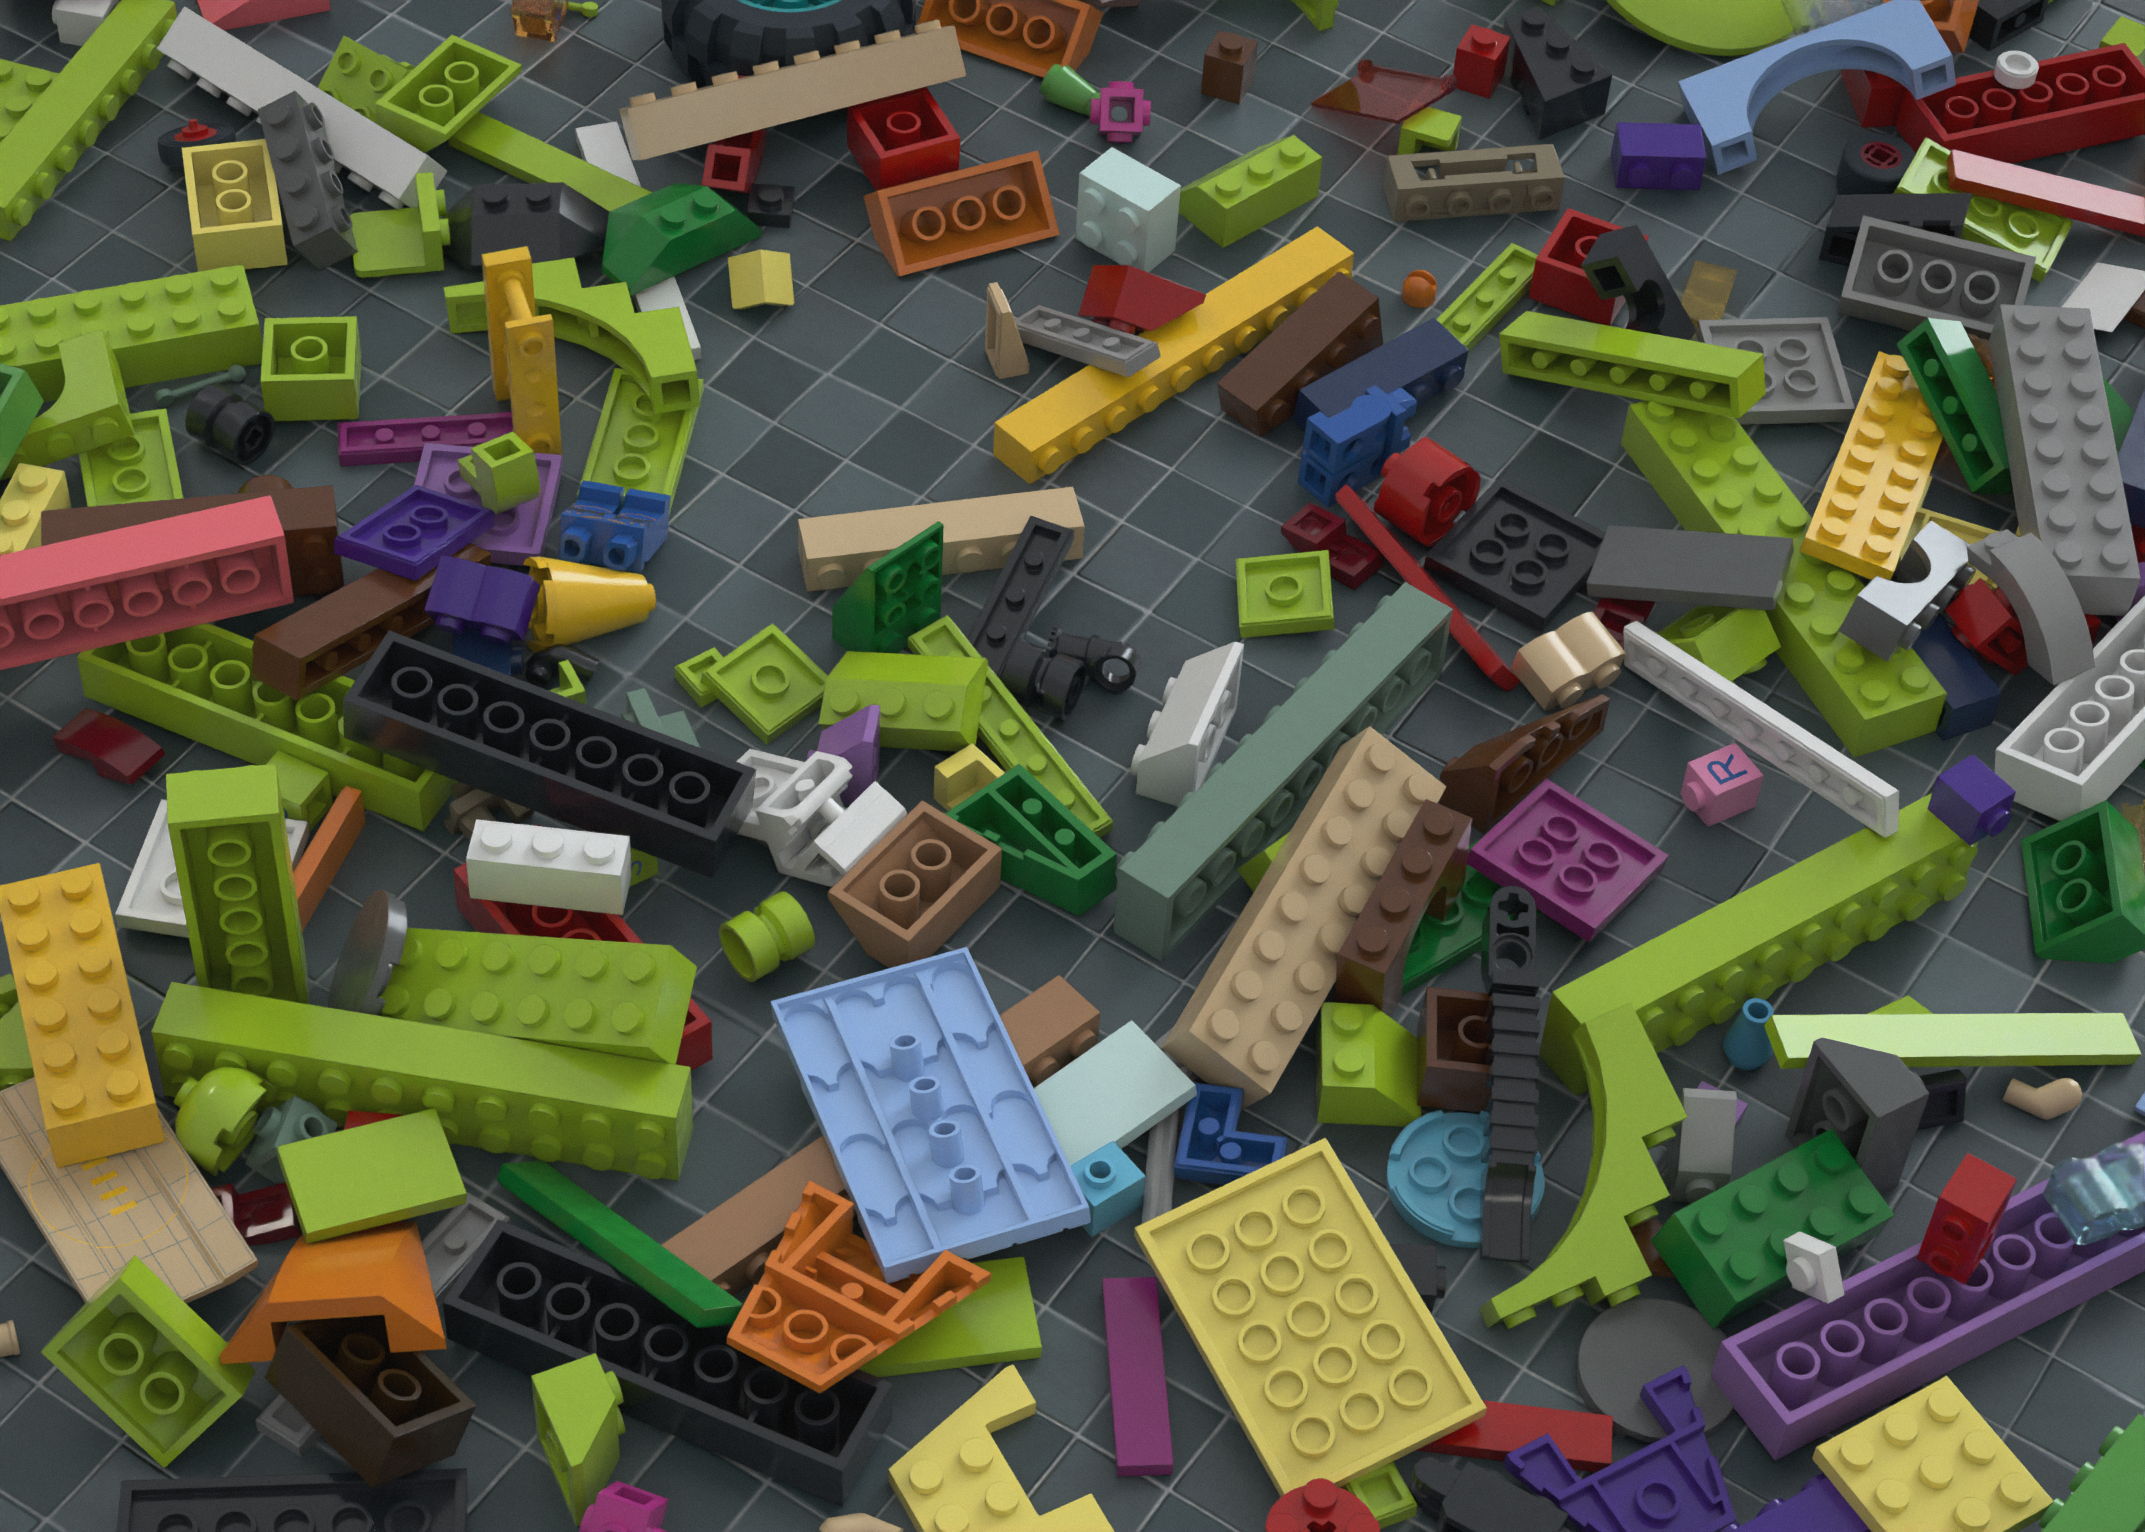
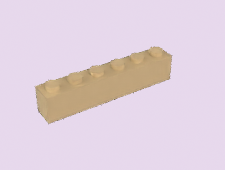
(975, 534)

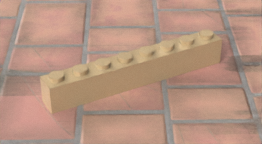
(793, 91)

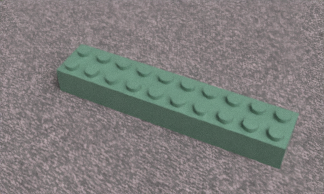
(1273, 773)

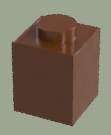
(1229, 67)

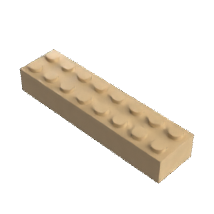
(1289, 935)

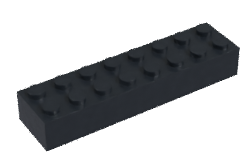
(549, 753)
(552, 1305)

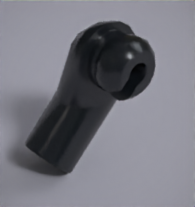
(544, 664)

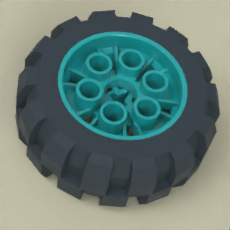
(738, 34)

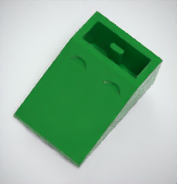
(892, 597)

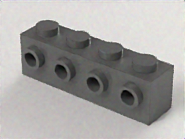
(307, 180)

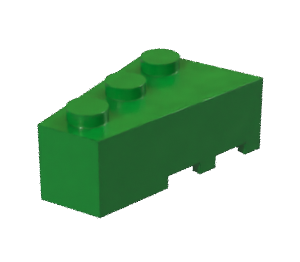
(1040, 841)

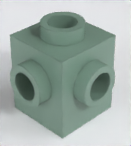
(283, 1125)

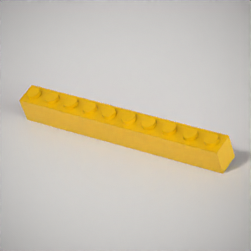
(1228, 323)

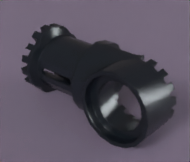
(1095, 654)

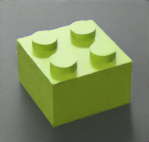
(311, 368)

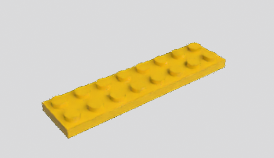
(1876, 475)

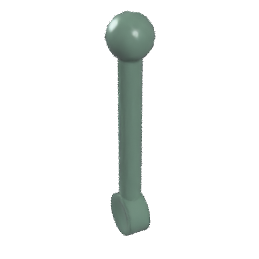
(166, 396)

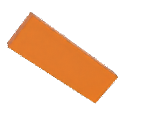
(328, 851)

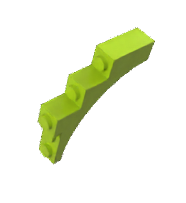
(602, 318)
(1631, 1114)

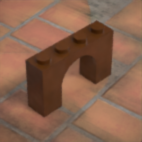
(1418, 880)

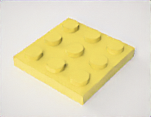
(1932, 1469)

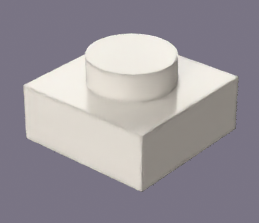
(1813, 1267)

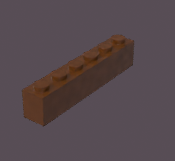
(344, 628)

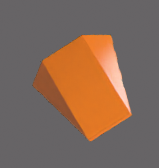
(343, 1277)
(827, 1303)

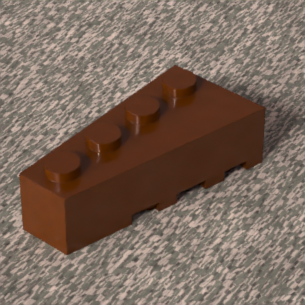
(1318, 338)

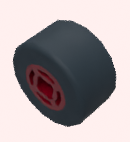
(1873, 164)

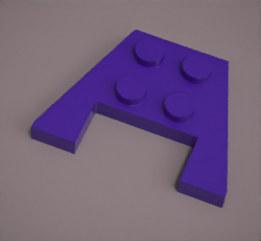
(1656, 1489)

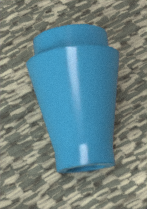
(1747, 1040)

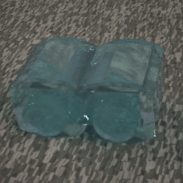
(2099, 1193)

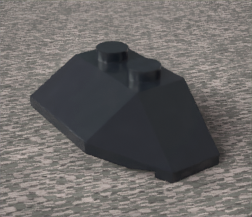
(543, 216)

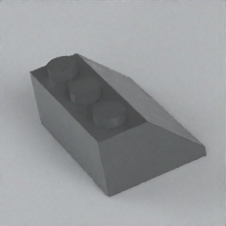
(1866, 1101)

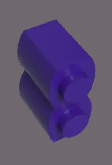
(481, 599)

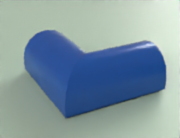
(1211, 1145)

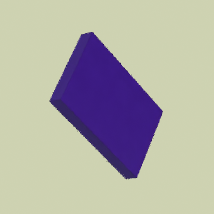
(414, 532)

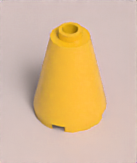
(584, 601)

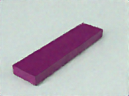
(405, 438)
(1136, 1377)

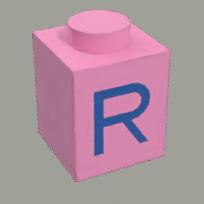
(1721, 784)

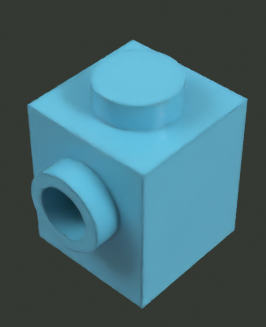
(1110, 1186)

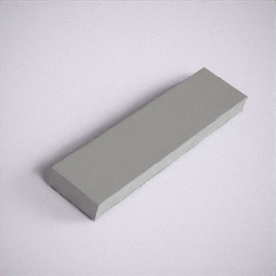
(1086, 341)

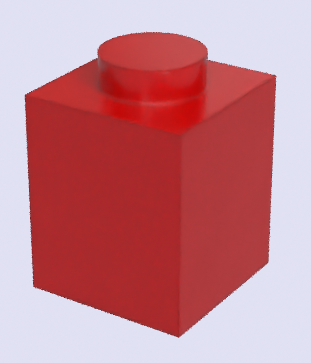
(1481, 61)

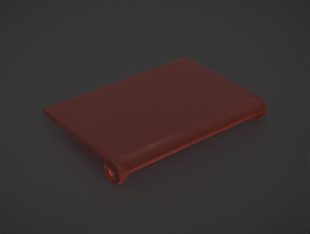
(1386, 93)

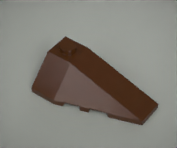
(1509, 767)

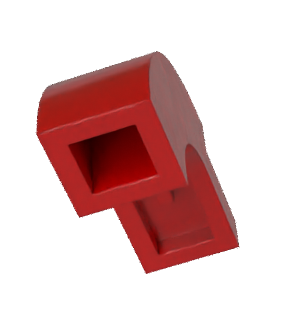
(734, 161)

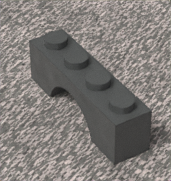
(1894, 613)

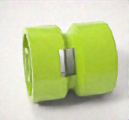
(771, 934)

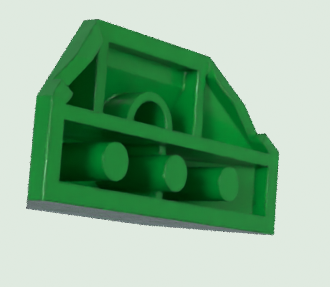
(671, 234)

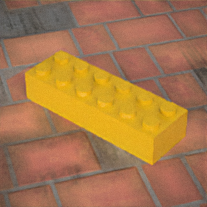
(78, 1016)

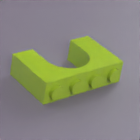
(87, 413)

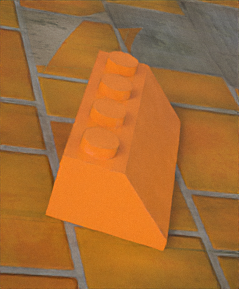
(1020, 32)
(962, 214)

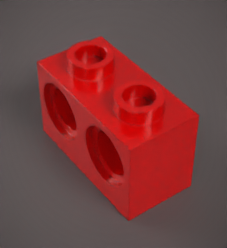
(1966, 1218)

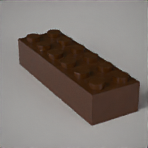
(304, 513)

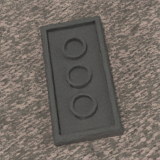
(1690, 567)

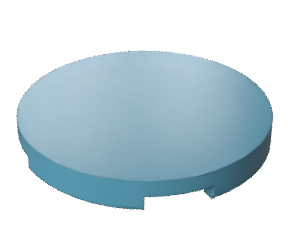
(1438, 1173)

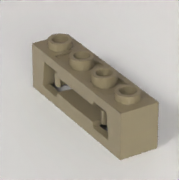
(1473, 183)

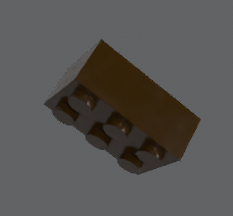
(370, 1404)

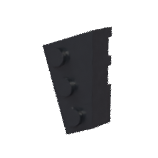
(1553, 73)
(1930, 212)

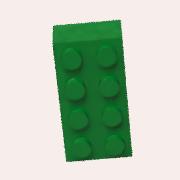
(1731, 1242)

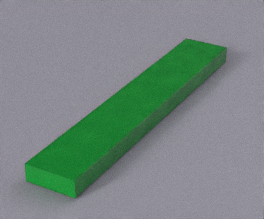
(620, 1244)

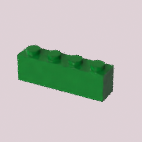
(1960, 401)

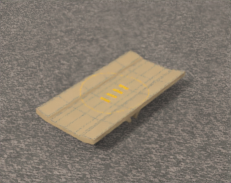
(121, 1207)

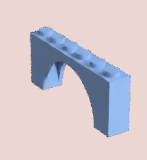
(1886, 39)

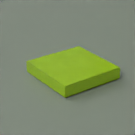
(1284, 594)
(767, 683)

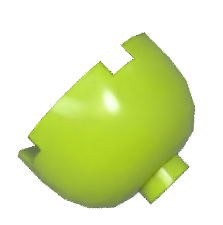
(220, 1115)

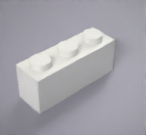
(549, 867)

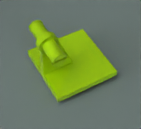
(361, 77)

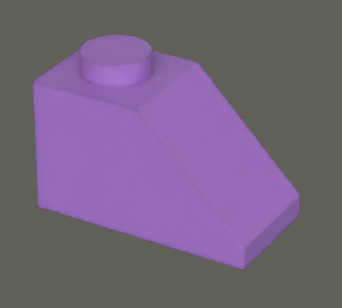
(859, 743)

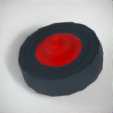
(194, 134)

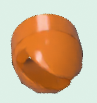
(1419, 289)

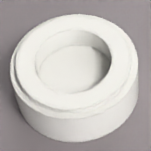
(2016, 69)

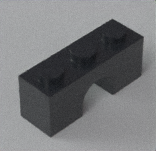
(1626, 266)

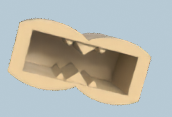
(1569, 661)

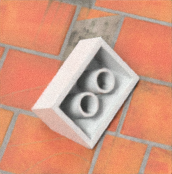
(1190, 725)

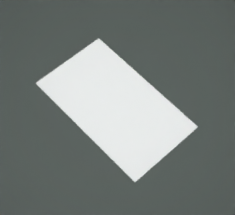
(2108, 294)

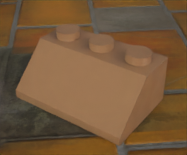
(917, 886)

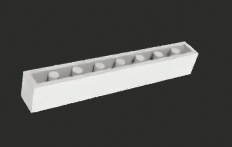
(255, 80)

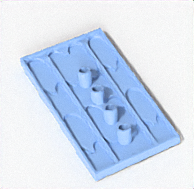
(928, 1114)

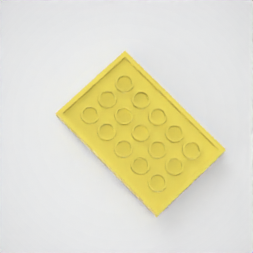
(1309, 1321)

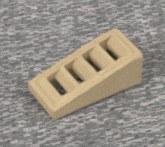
(1002, 337)

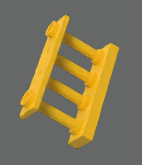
(522, 349)

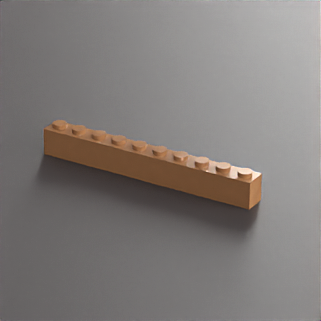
(738, 1235)

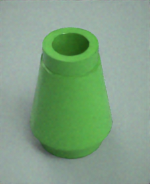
(1068, 89)

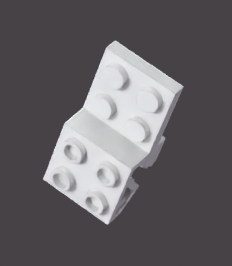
(805, 821)

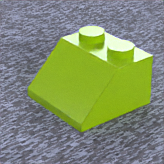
(1724, 638)
(1364, 1067)
(579, 1428)

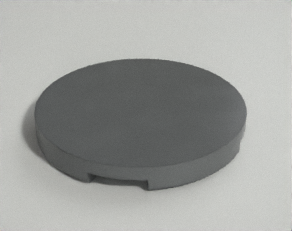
(369, 955)
(1638, 1344)

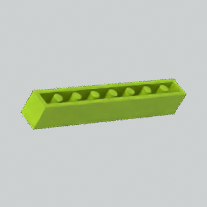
(78, 107)

